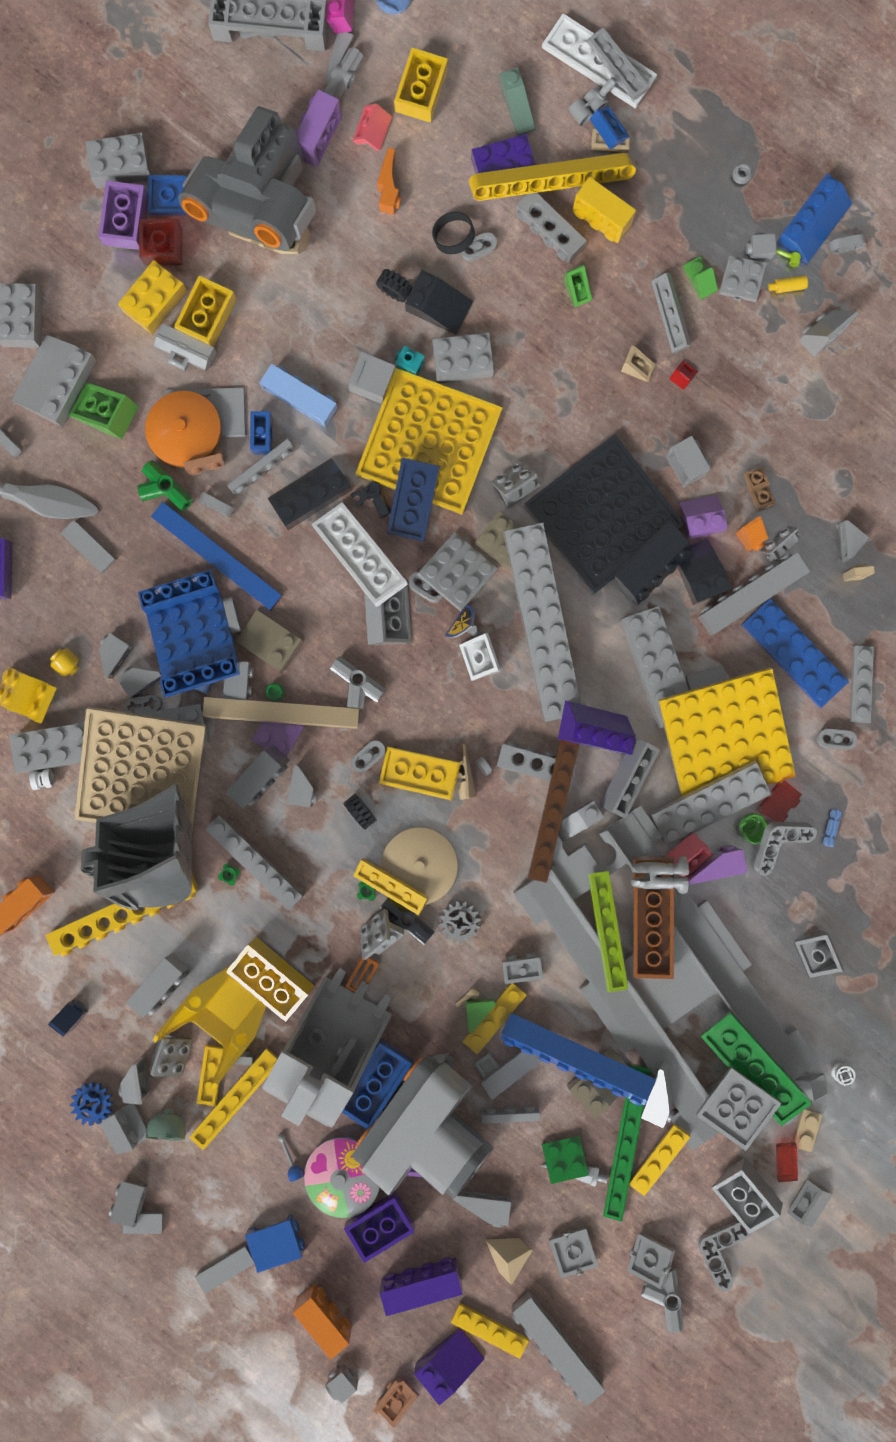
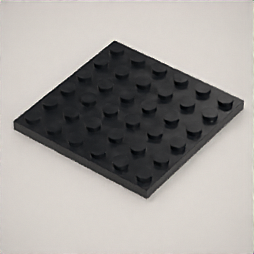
(602, 512)

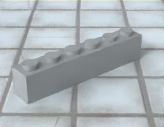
(754, 594)
(255, 862)
(557, 1348)

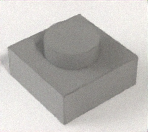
(246, 1058)

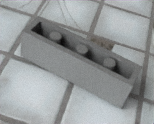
(629, 778)

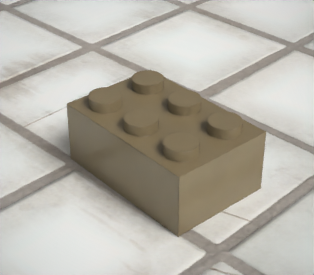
(492, 539)

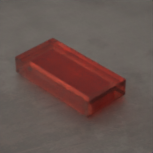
(786, 1162)

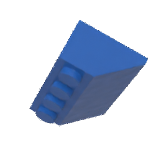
(816, 218)

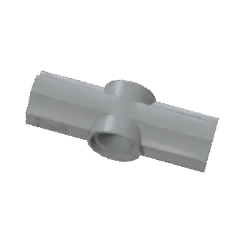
(344, 74)

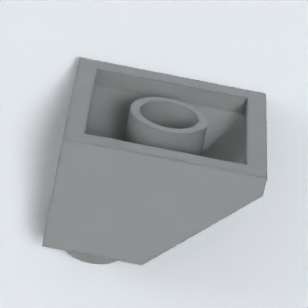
(135, 1084)

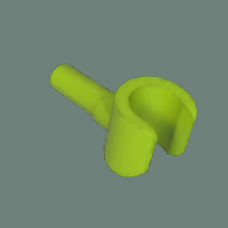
(794, 257)

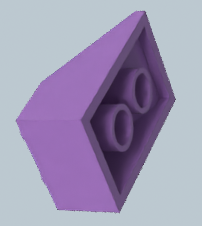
(723, 863)

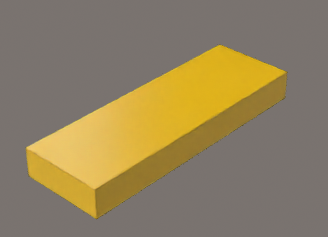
(210, 1063)

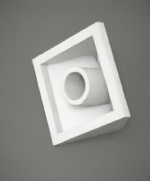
(480, 657)

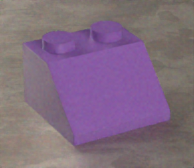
(703, 517)

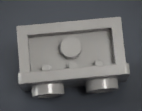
(522, 968)

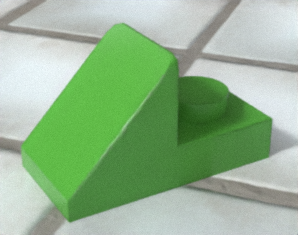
(700, 277)

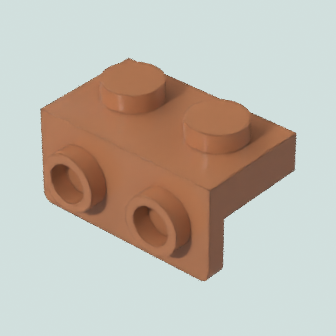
(207, 463)
(396, 1401)

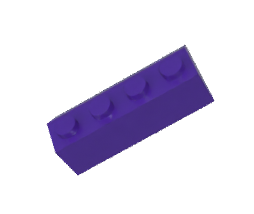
(596, 728)

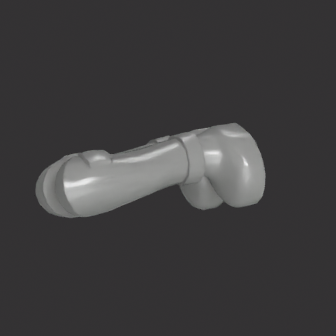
(652, 869)

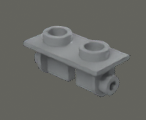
(774, 548)

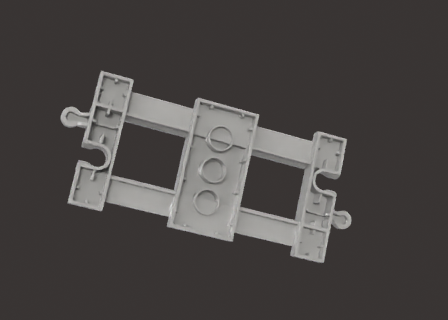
(704, 963)

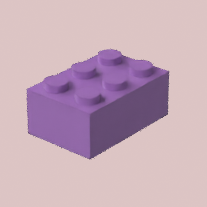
(318, 126)
(121, 213)

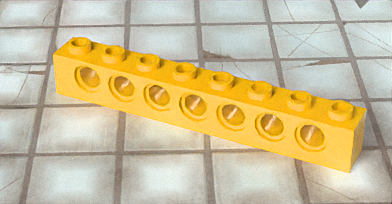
(58, 939)

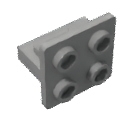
(516, 483)
(378, 934)
(170, 1056)
(125, 1128)

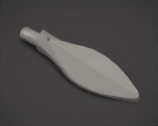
(49, 500)

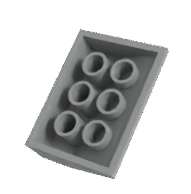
(54, 380)

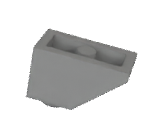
(113, 654)
(137, 681)
(301, 789)

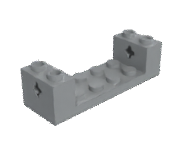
(272, 17)

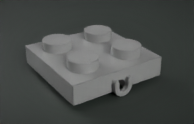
(742, 279)
(573, 1252)
(651, 1260)

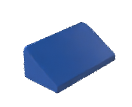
(609, 127)

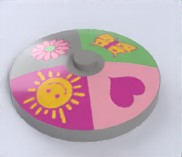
(337, 1180)

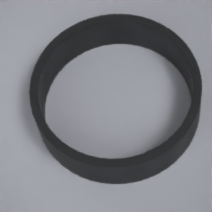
(443, 220)

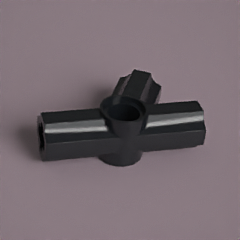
(417, 928)

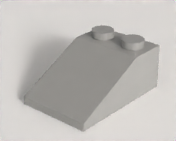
(826, 330)

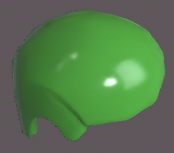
(752, 827)

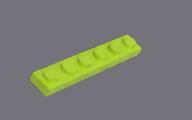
(608, 931)

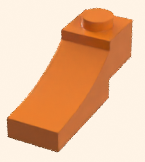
(390, 197)

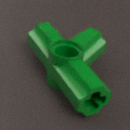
(155, 487)

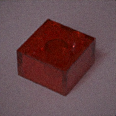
(160, 241)

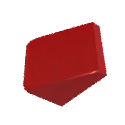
(683, 375)

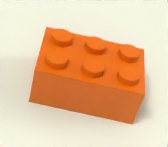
(23, 902)
(323, 1320)

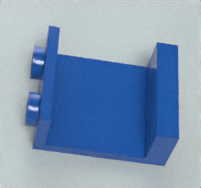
(275, 1244)

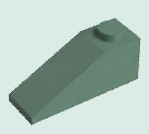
(516, 101)

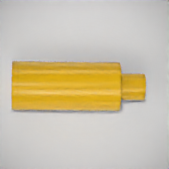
(789, 284)

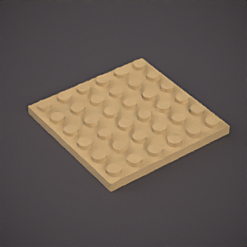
(134, 759)

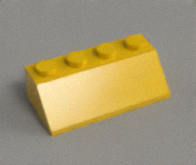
(270, 978)

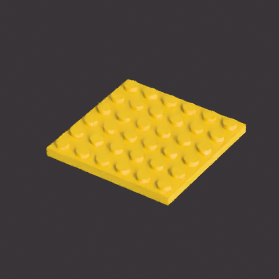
(433, 427)
(726, 728)

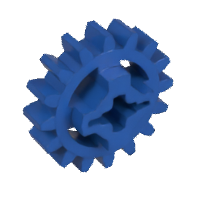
(88, 1095)

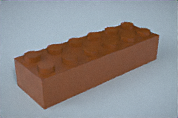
(653, 927)

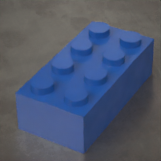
(377, 1084)

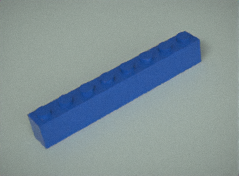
(577, 1059)

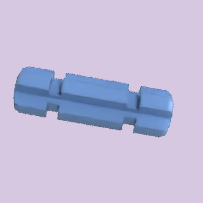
(832, 827)

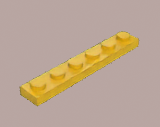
(234, 1099)

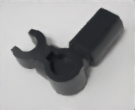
(373, 491)

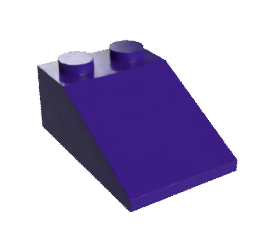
(448, 1365)

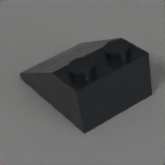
(438, 302)
(703, 573)

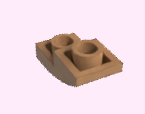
(759, 489)

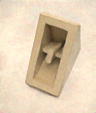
(638, 365)

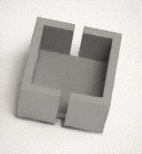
(688, 461)

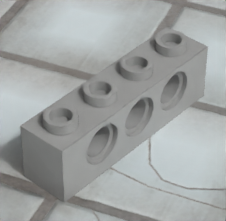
(562, 229)
(506, 761)

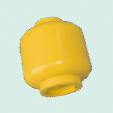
(64, 662)

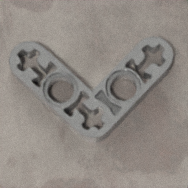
(774, 835)
(717, 1245)

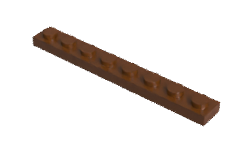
(553, 811)

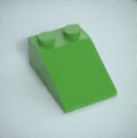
(104, 410)

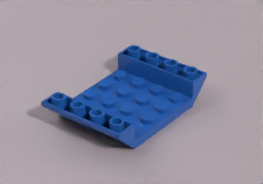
(190, 633)

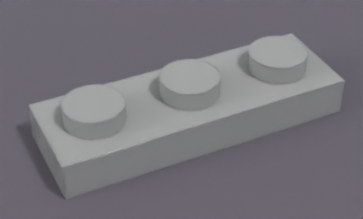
(510, 1114)

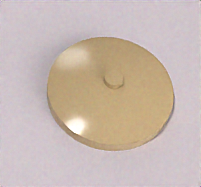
(422, 861)

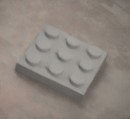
(457, 571)
(738, 1108)

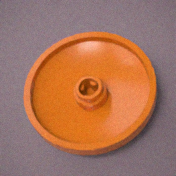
(183, 428)

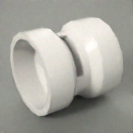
(41, 779)
(839, 1070)

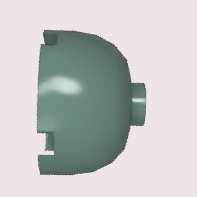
(166, 1126)

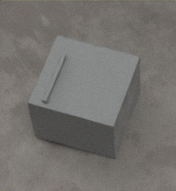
(371, 377)

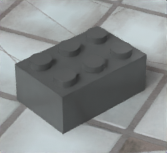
(258, 777)

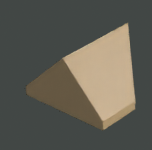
(509, 1256)

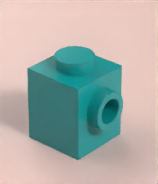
(409, 360)

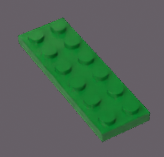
(745, 1053)

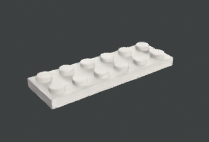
(570, 45)
(359, 554)

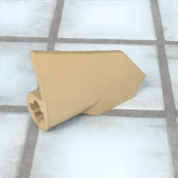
(466, 788)

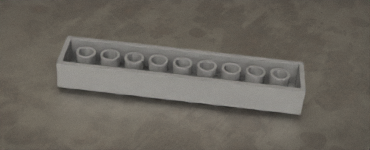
(542, 619)
(63, 744)

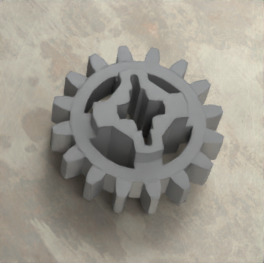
(451, 920)

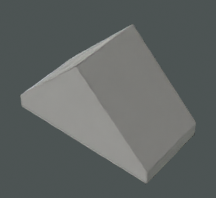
(851, 539)
(813, 1085)

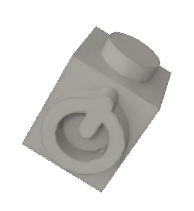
(341, 1383)

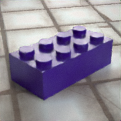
(421, 1286)

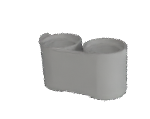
(593, 100)

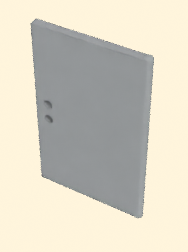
(229, 405)

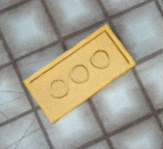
(419, 773)

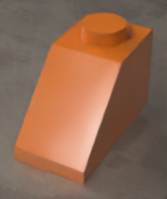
(753, 534)

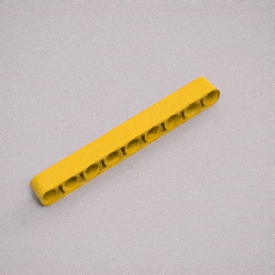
(551, 176)

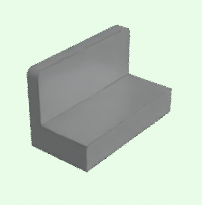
(809, 1204)

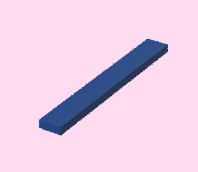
(216, 556)

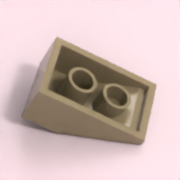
(269, 641)
(592, 1097)

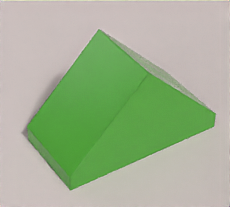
(577, 285)
(477, 1011)

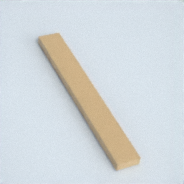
(280, 713)

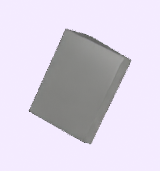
(819, 954)

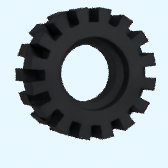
(394, 285)
(359, 811)

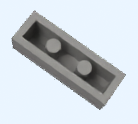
(180, 344)

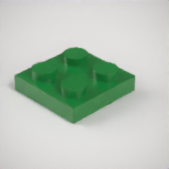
(565, 1159)

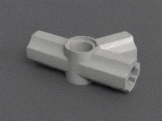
(357, 692)
(672, 1310)

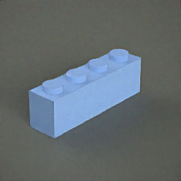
(299, 395)

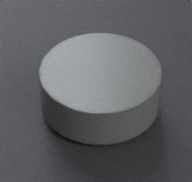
(484, 766)

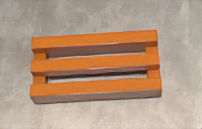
(370, 960)

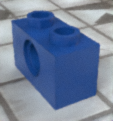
(261, 432)

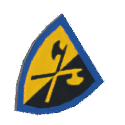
(463, 624)

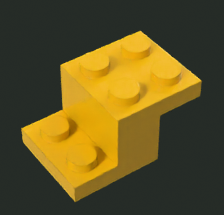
(25, 694)

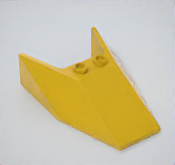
(224, 1012)

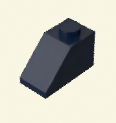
(68, 1017)

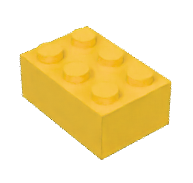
(421, 85)
(603, 210)
(152, 297)
(206, 311)

